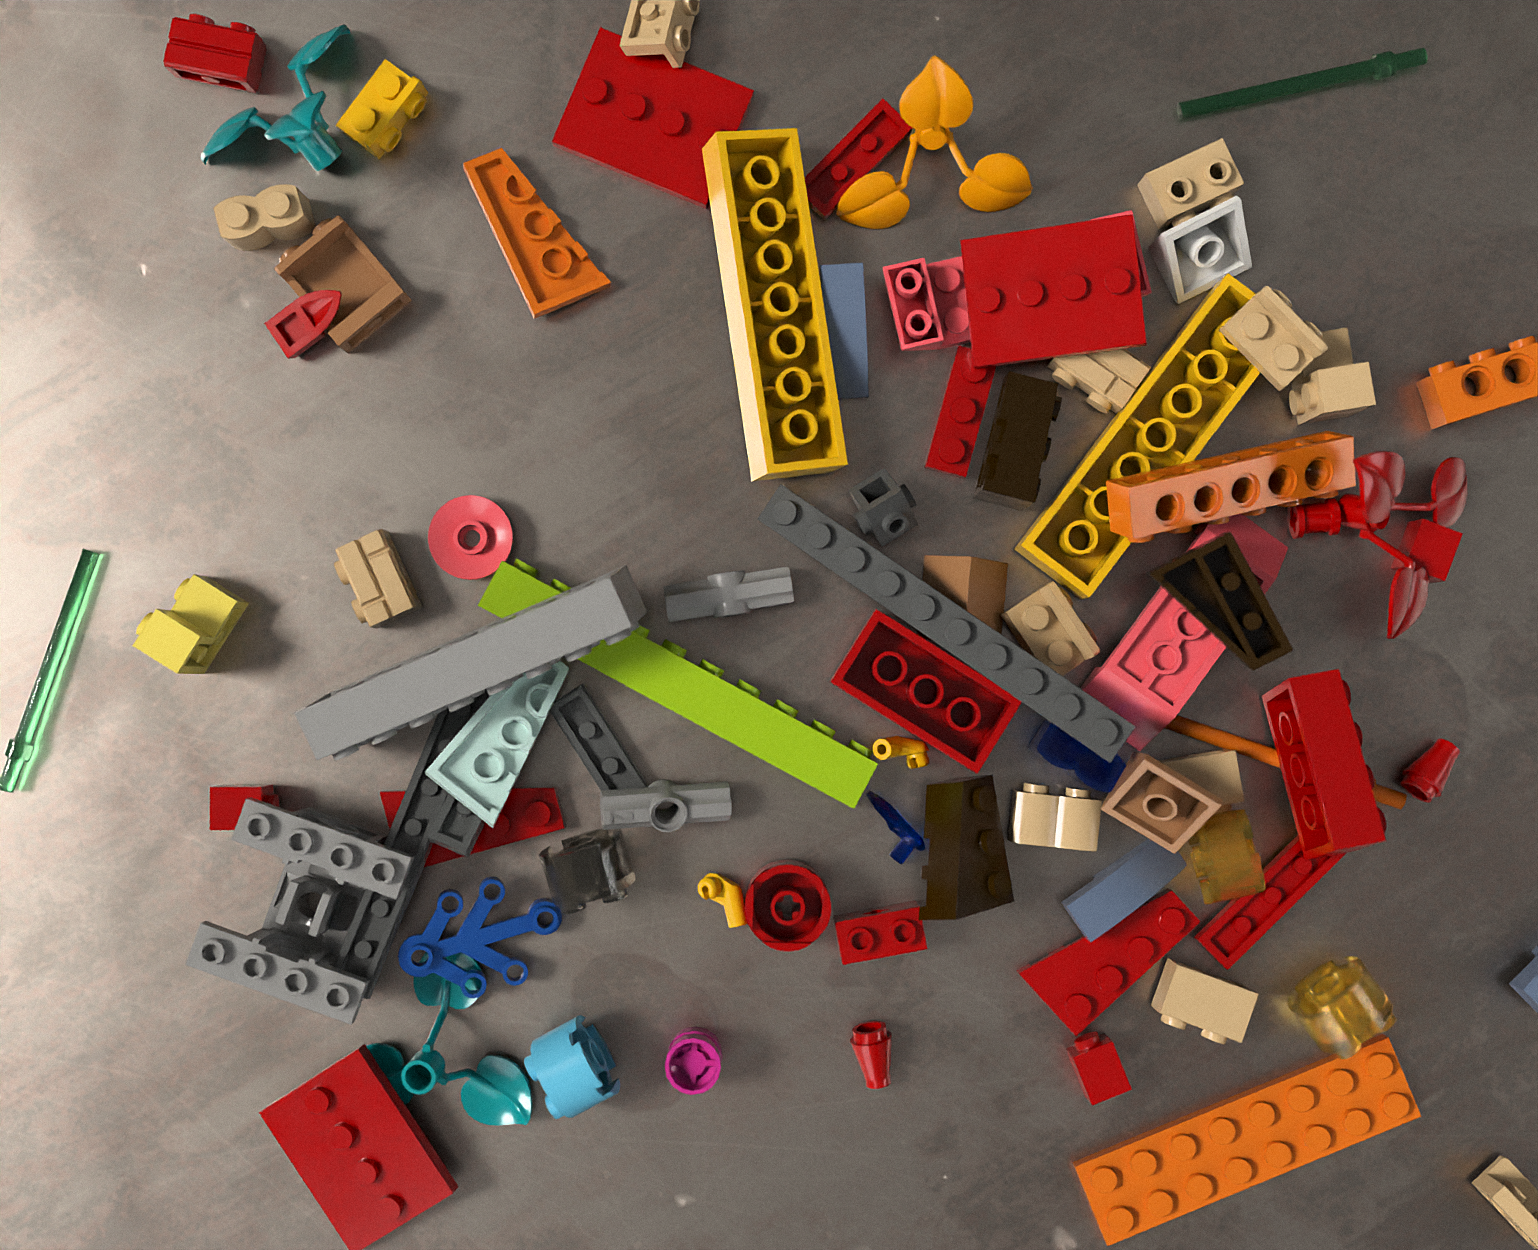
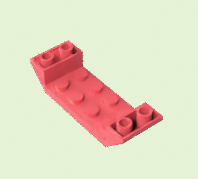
(932, 301)
(1168, 649)

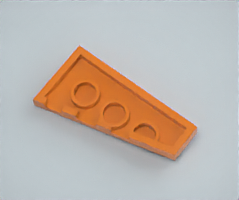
(538, 249)

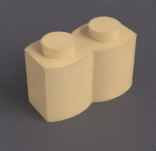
(257, 221)
(1054, 819)

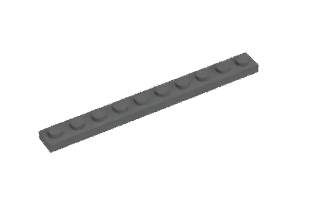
(947, 624)

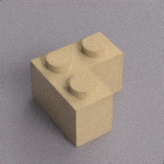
(1331, 383)

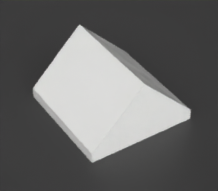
(1203, 250)

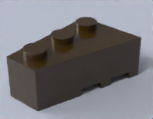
(1018, 442)
(1225, 599)
(966, 850)

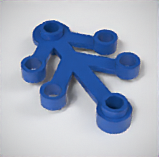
(473, 939)

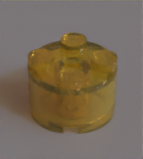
(1226, 858)
(1341, 1006)

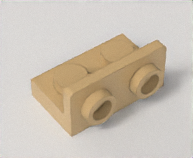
(659, 28)
(1274, 337)
(1051, 629)
(1511, 1196)

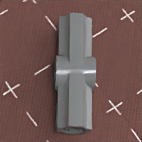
(728, 594)
(639, 805)

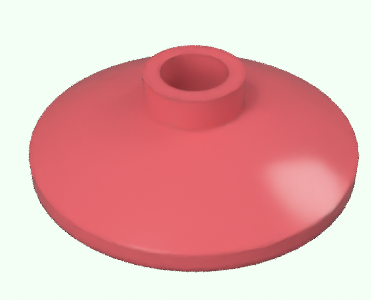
(449, 533)

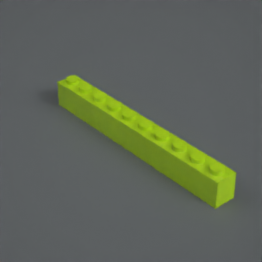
(704, 696)

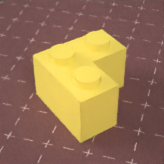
(193, 629)

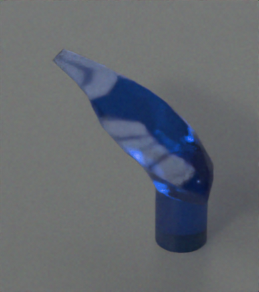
(900, 826)

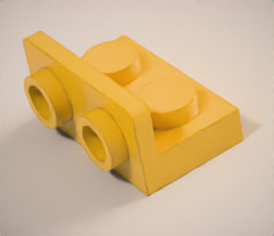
(383, 109)

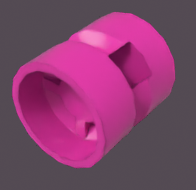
(693, 1060)

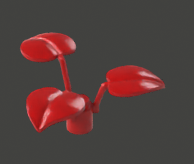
(1381, 481)

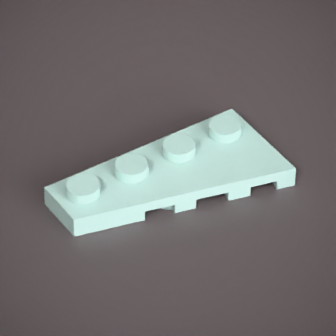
(494, 744)

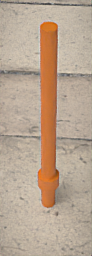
(1262, 753)

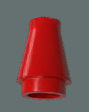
(1430, 772)
(873, 1051)

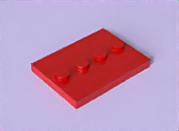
(649, 117)
(1053, 292)
(358, 1149)

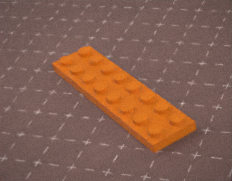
(1245, 1140)

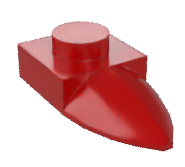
(304, 321)

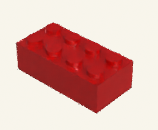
(925, 691)
(1324, 765)

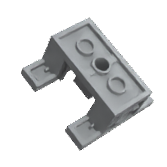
(296, 946)

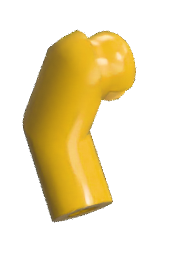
(899, 746)
(725, 893)

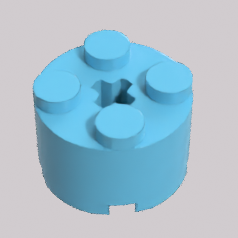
(572, 1068)

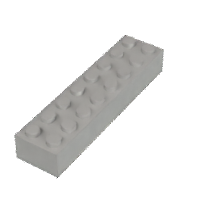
(471, 663)

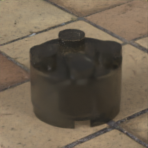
(588, 870)

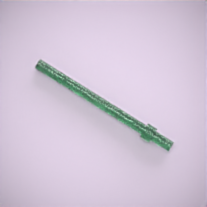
(1379, 66)
(20, 747)

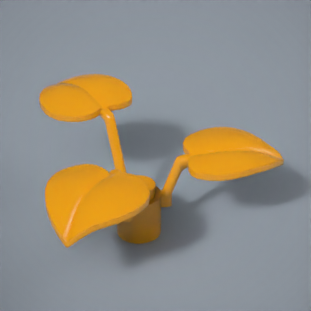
(932, 105)

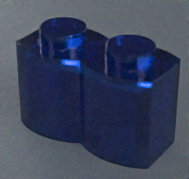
(1085, 766)

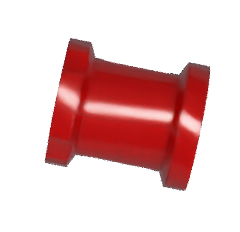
(1314, 518)

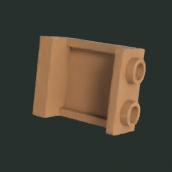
(343, 263)

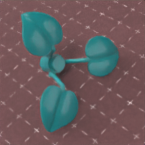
(310, 137)
(493, 1094)

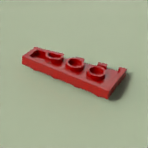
(524, 815)
(1089, 976)

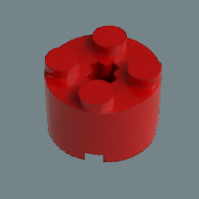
(805, 922)

